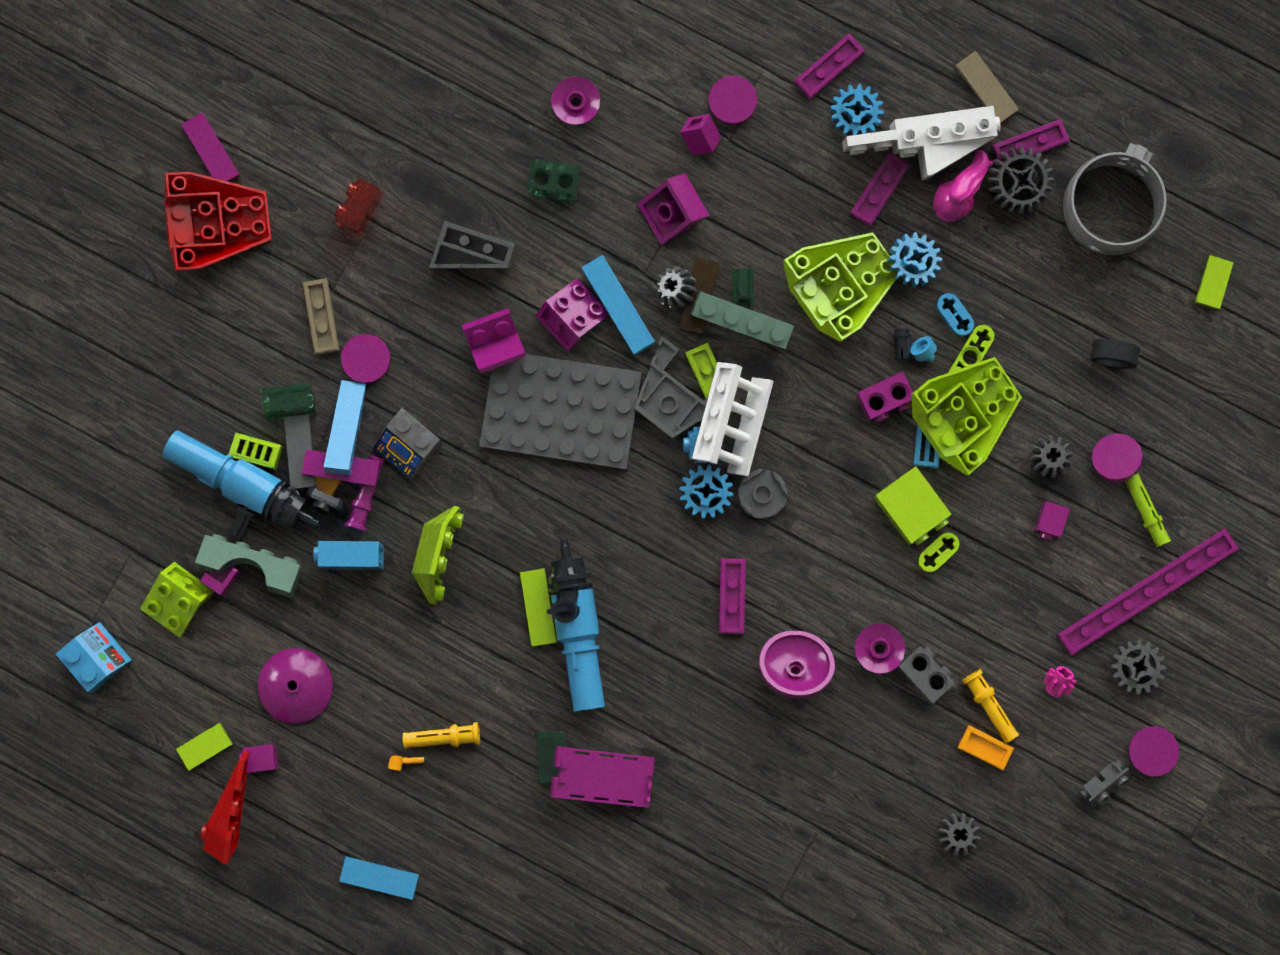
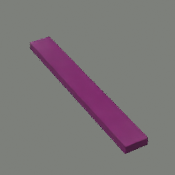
(1147, 592)

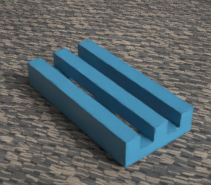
(925, 463)

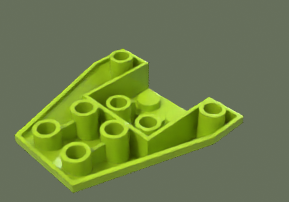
(840, 282)
(965, 412)
(431, 550)

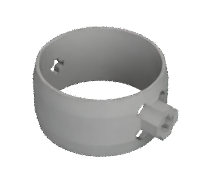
(1135, 160)

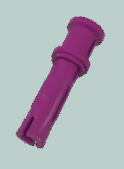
(362, 506)

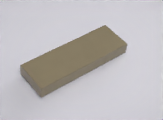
(986, 86)
(321, 316)

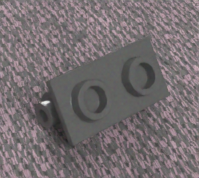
(1114, 779)

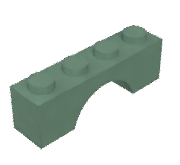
(742, 319)
(218, 556)

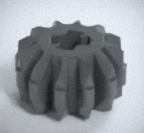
(676, 287)
(1044, 449)
(959, 825)

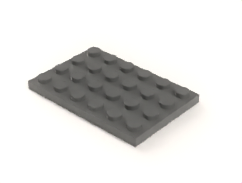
(562, 411)

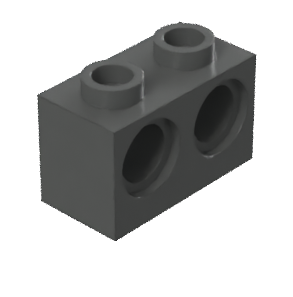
(921, 679)

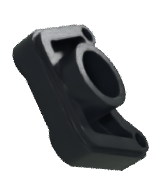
(325, 503)

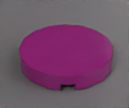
(732, 100)
(365, 358)
(1117, 457)
(1153, 751)

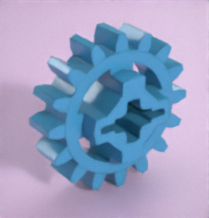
(847, 110)
(914, 270)
(718, 493)

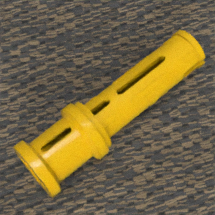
(984, 696)
(453, 736)

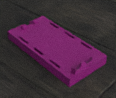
(602, 777)

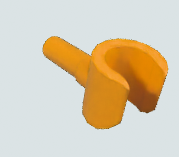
(396, 762)

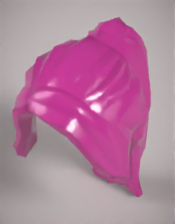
(955, 198)

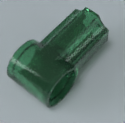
(743, 286)

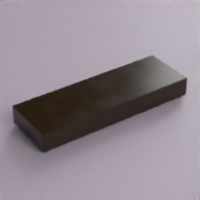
(705, 274)

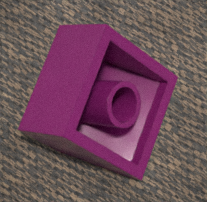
(673, 208)

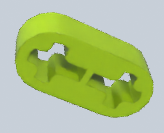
(942, 557)

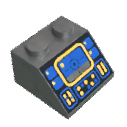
(406, 444)

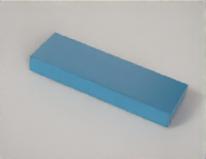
(379, 878)

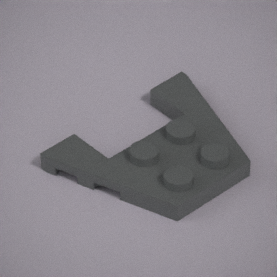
(665, 399)

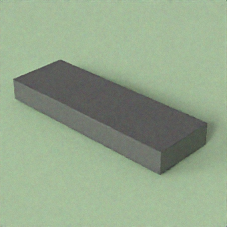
(298, 440)

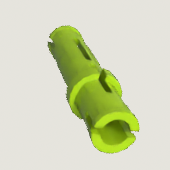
(1147, 510)

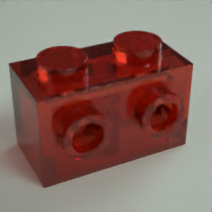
(358, 207)

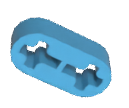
(950, 319)

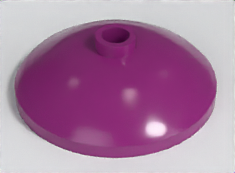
(798, 653)
(312, 690)

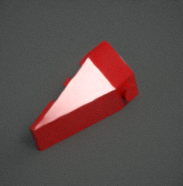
(224, 826)

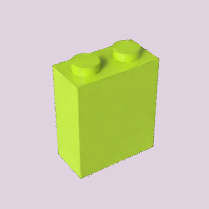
(913, 506)

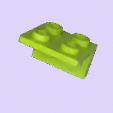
(175, 598)

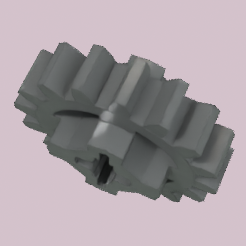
(1142, 657)

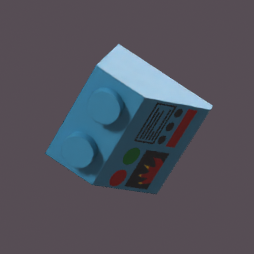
(94, 657)

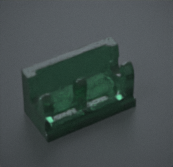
(288, 401)
(546, 751)

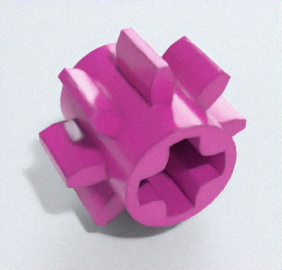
(1059, 681)

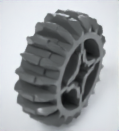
(1033, 162)

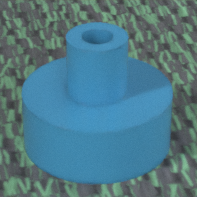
(923, 349)

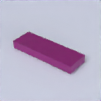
(829, 66)
(1040, 139)
(210, 148)
(879, 189)
(363, 470)
(732, 596)

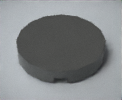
(762, 494)

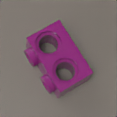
(883, 392)

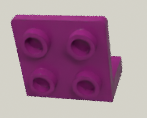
(571, 314)
(494, 341)

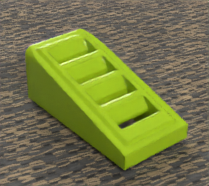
(274, 457)

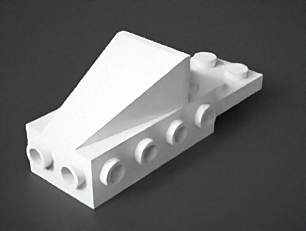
(935, 137)

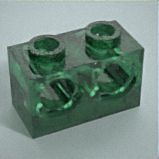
(555, 172)

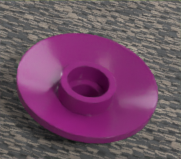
(572, 89)
(887, 637)

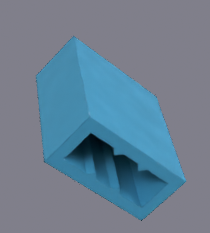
(349, 555)

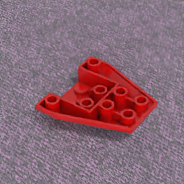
(212, 219)

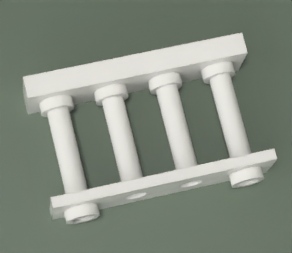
(717, 414)

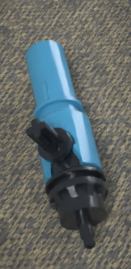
(240, 482)
(576, 628)

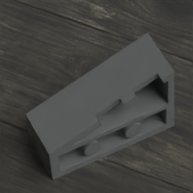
(470, 249)

